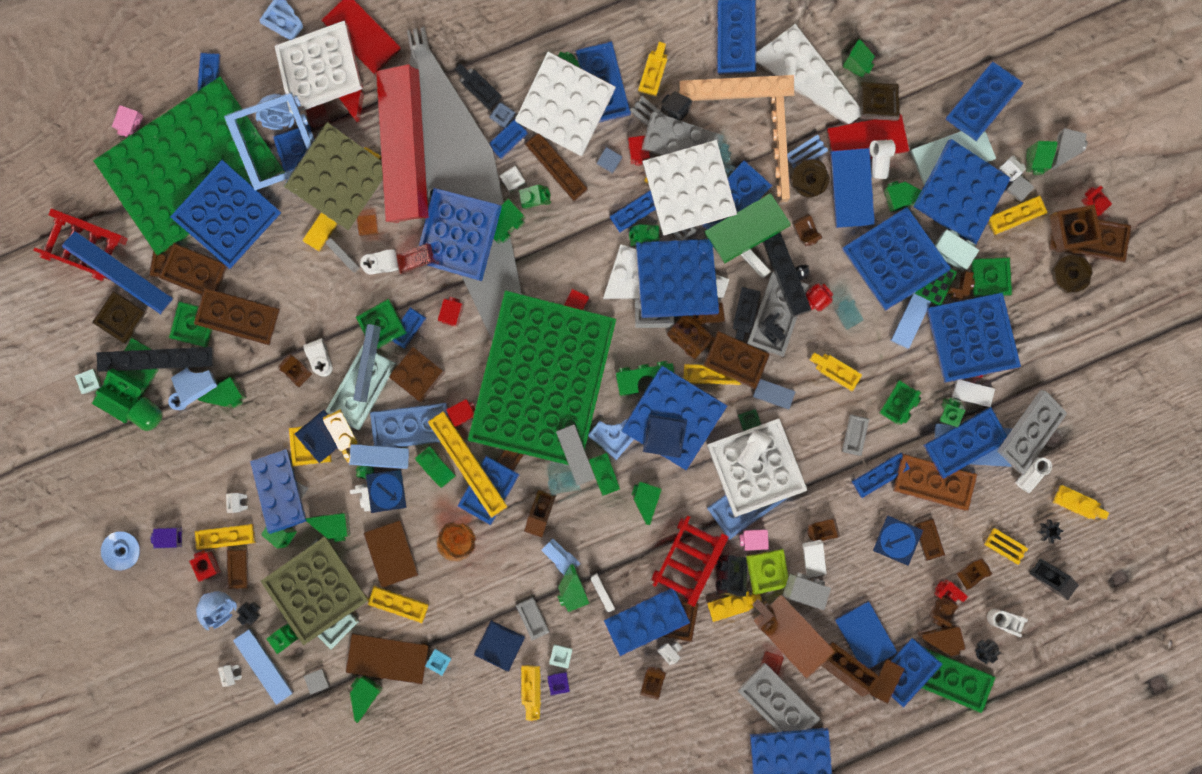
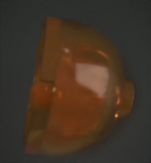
(455, 541)

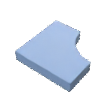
(192, 385)
(611, 438)

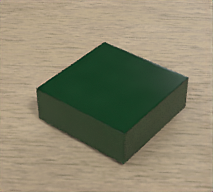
(749, 419)

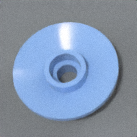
(111, 551)

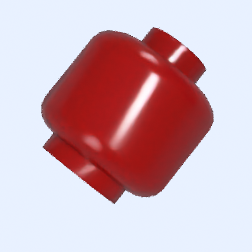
(819, 297)

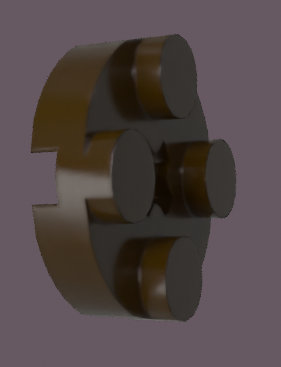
(799, 180)
(1073, 263)

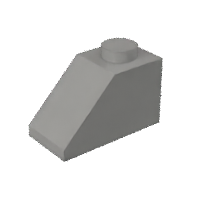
(1069, 145)

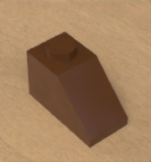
(539, 513)
(945, 639)

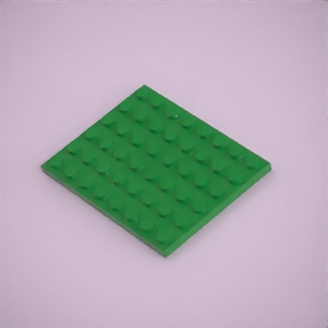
(174, 154)
(540, 376)

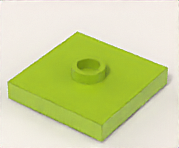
(767, 571)

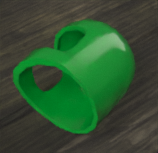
(145, 414)

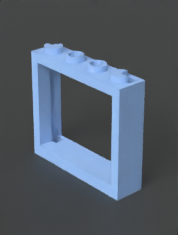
(242, 146)

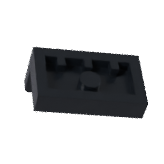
(772, 332)
(731, 575)

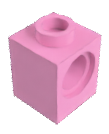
(127, 121)
(754, 539)

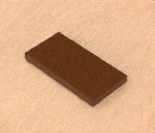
(1113, 246)
(237, 316)
(387, 658)

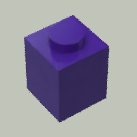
(166, 537)

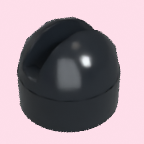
(802, 271)

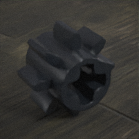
(1056, 531)
(248, 613)
(987, 651)

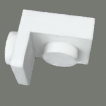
(364, 499)

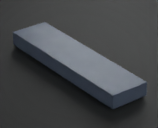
(366, 363)

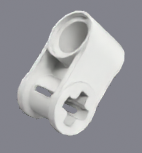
(382, 262)
(317, 355)
(1009, 622)

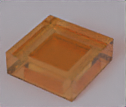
(367, 225)

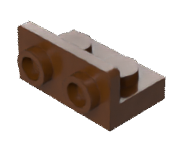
(690, 336)

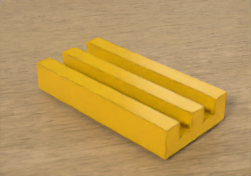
(1019, 554)

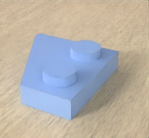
(282, 19)

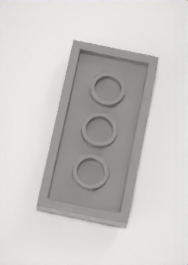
(672, 135)
(773, 302)
(1032, 432)
(777, 701)

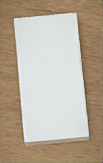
(755, 263)
(973, 393)
(814, 558)
(602, 593)

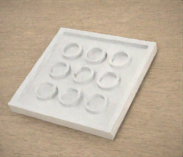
(319, 66)
(565, 103)
(689, 187)
(771, 478)

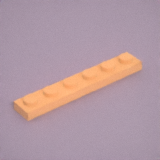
(738, 87)
(780, 152)

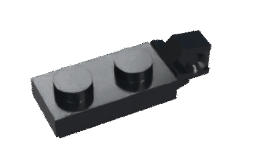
(478, 87)
(745, 311)

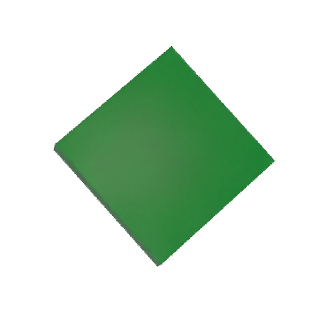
(991, 276)
(386, 317)
(184, 328)

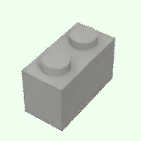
(806, 591)

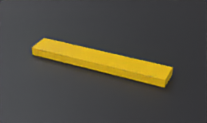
(324, 225)
(467, 464)

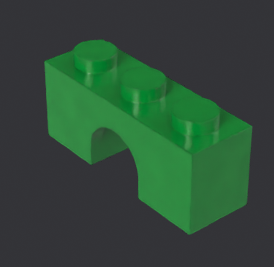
(628, 379)

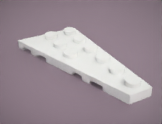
(813, 78)
(624, 277)

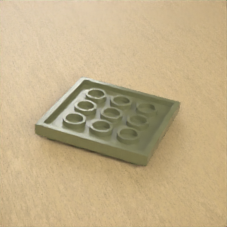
(336, 176)
(314, 590)

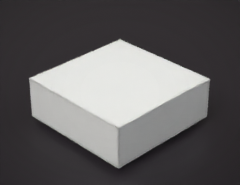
(512, 179)

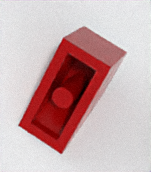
(354, 103)

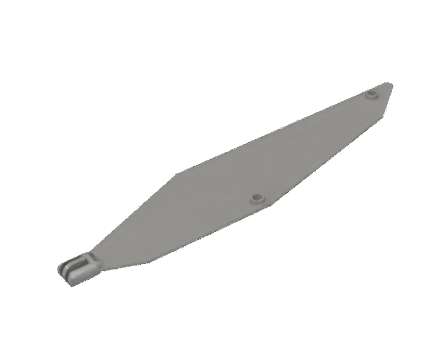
(464, 164)

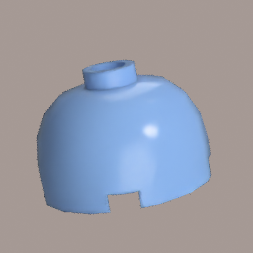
(275, 116)
(214, 609)

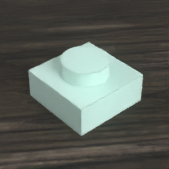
(88, 381)
(560, 656)

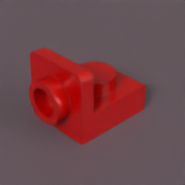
(1096, 197)
(953, 591)

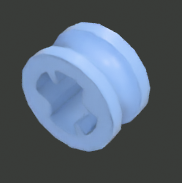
(175, 406)

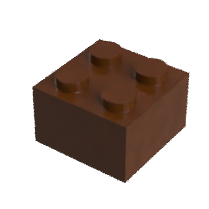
(1075, 228)
(417, 374)

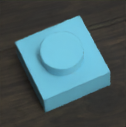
(438, 662)

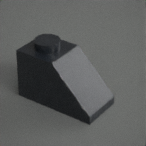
(676, 105)
(1054, 579)

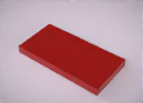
(368, 39)
(861, 135)

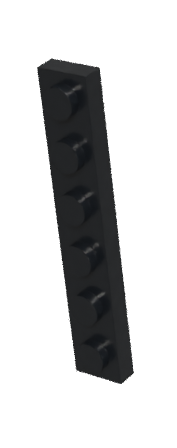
(786, 275)
(155, 359)

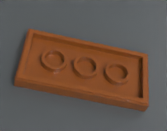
(926, 483)
(796, 638)

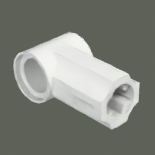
(881, 152)
(755, 446)
(1033, 476)

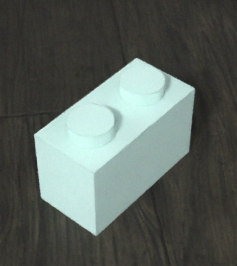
(956, 250)

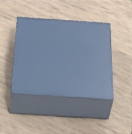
(502, 115)
(609, 160)

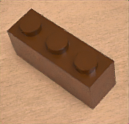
(851, 671)

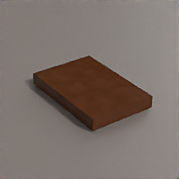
(192, 270)
(736, 360)
(391, 554)

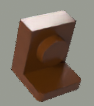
(943, 612)

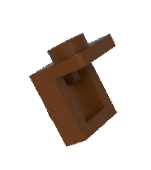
(806, 230)
(965, 285)
(713, 318)
(294, 370)
(823, 530)
(974, 573)
(765, 609)
(653, 682)

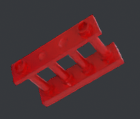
(78, 225)
(700, 577)

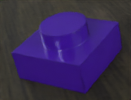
(558, 683)

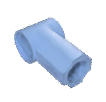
(560, 556)

